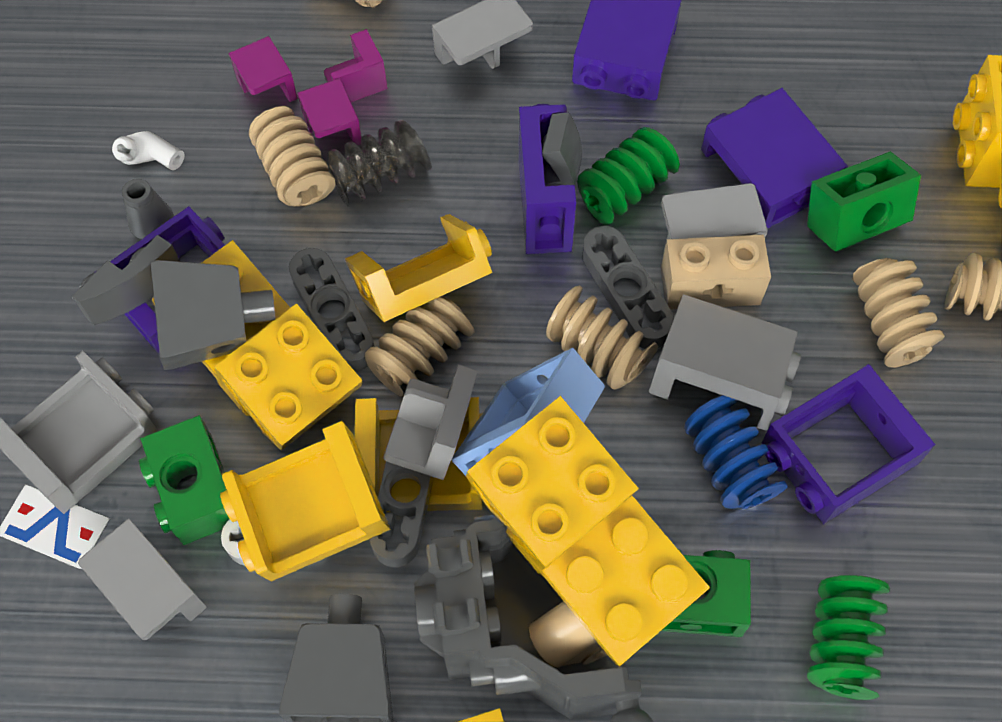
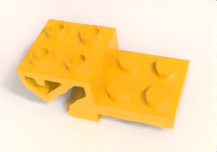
(981, 127)
(286, 368)
(585, 531)

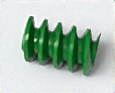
(627, 174)
(845, 635)

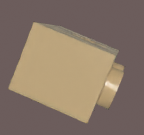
(716, 270)

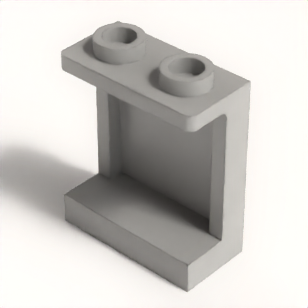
(729, 357)
(78, 433)

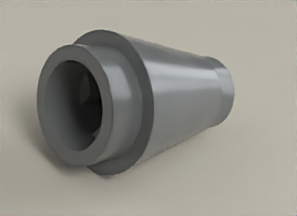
(144, 208)

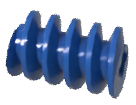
(730, 455)

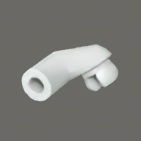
(146, 147)

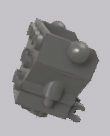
(478, 614)

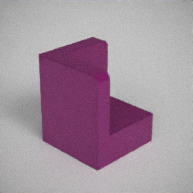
(261, 68)
(362, 74)
(329, 110)

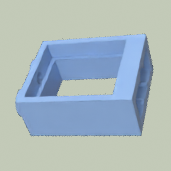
(526, 397)

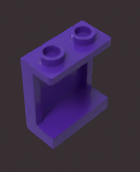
(625, 46)
(773, 149)
(545, 209)

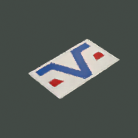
(44, 528)

